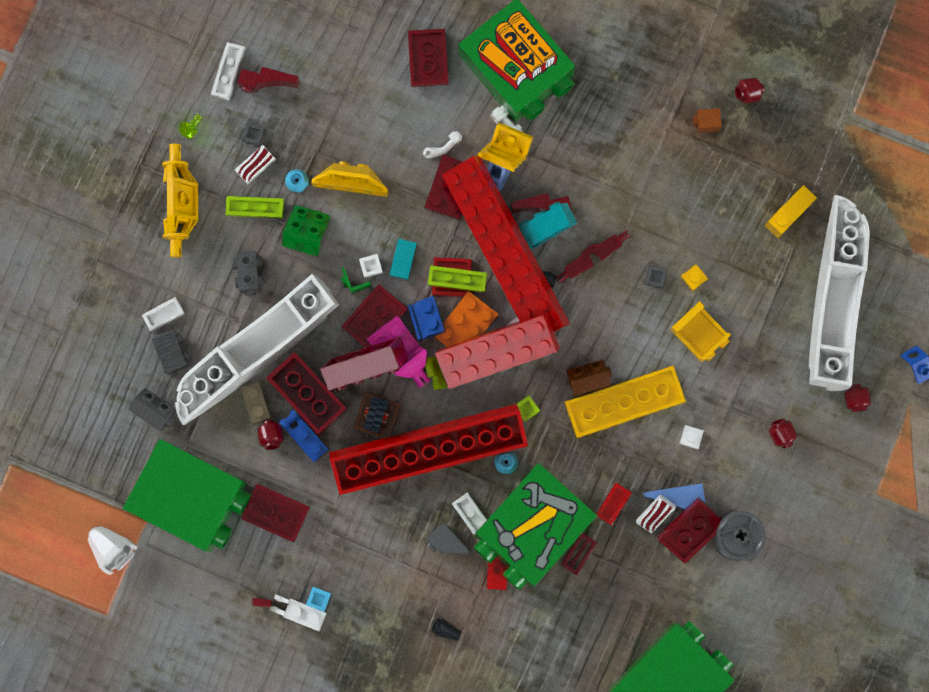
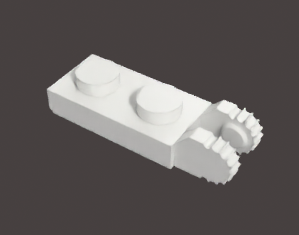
(300, 613)

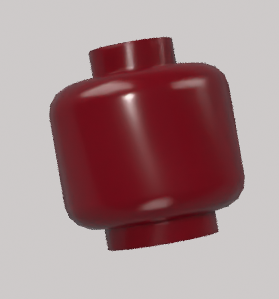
(749, 90)
(857, 398)
(782, 433)
(270, 435)

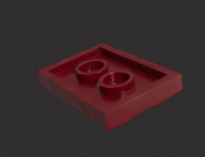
(428, 57)
(440, 198)
(373, 314)
(275, 513)
(690, 530)

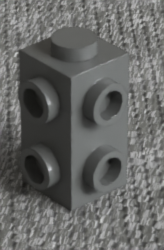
(248, 272)
(153, 409)

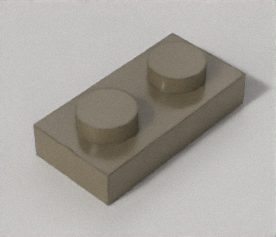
(255, 403)

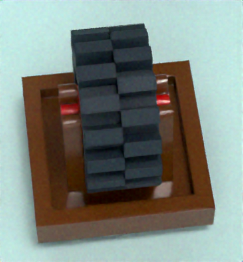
(377, 416)

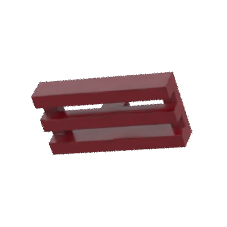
(570, 567)

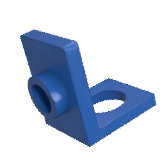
(919, 364)

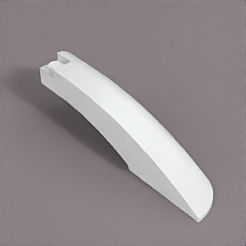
(839, 297)
(253, 348)

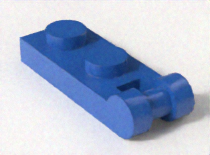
(304, 436)

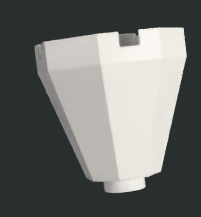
(110, 549)

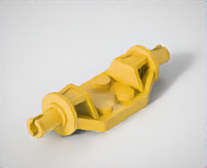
(181, 200)

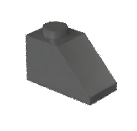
(445, 541)

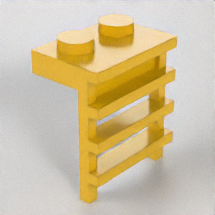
(507, 148)

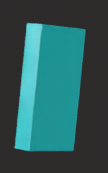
(403, 259)

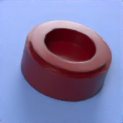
(261, 602)

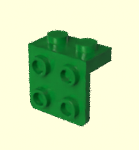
(305, 230)

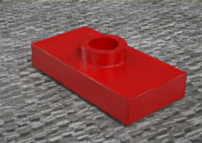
(613, 504)
(495, 579)

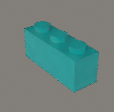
(547, 224)

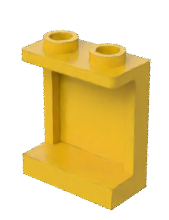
(700, 333)

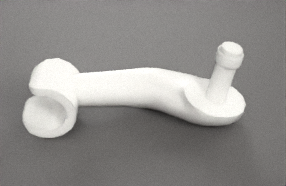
(430, 152)

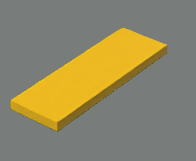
(625, 401)

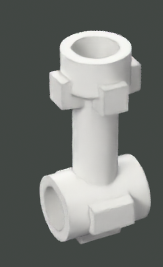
(500, 115)

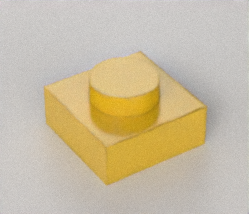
(694, 277)

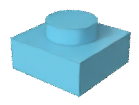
(318, 599)

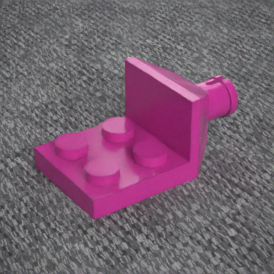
(417, 355)

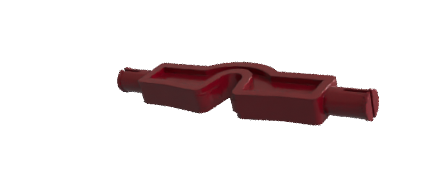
(601, 250)

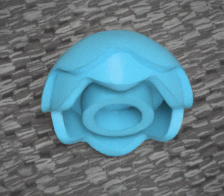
(302, 183)
(509, 468)

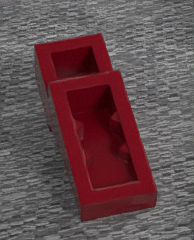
(253, 81)
(537, 203)

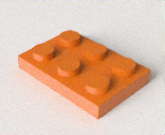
(467, 320)

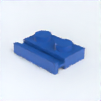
(426, 318)

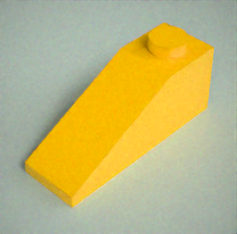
(790, 211)

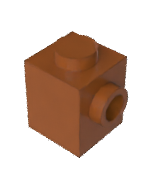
(707, 120)

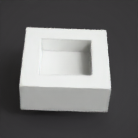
(370, 266)
(691, 437)

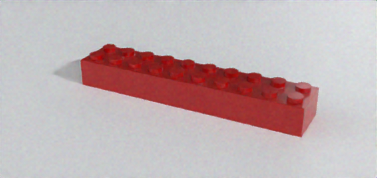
(503, 242)
(428, 449)

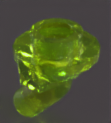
(189, 129)

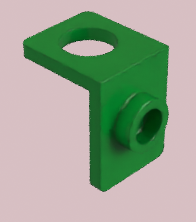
(346, 283)

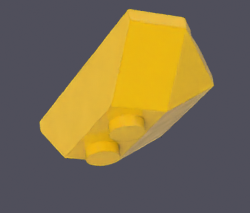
(350, 179)

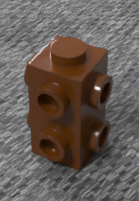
(589, 377)

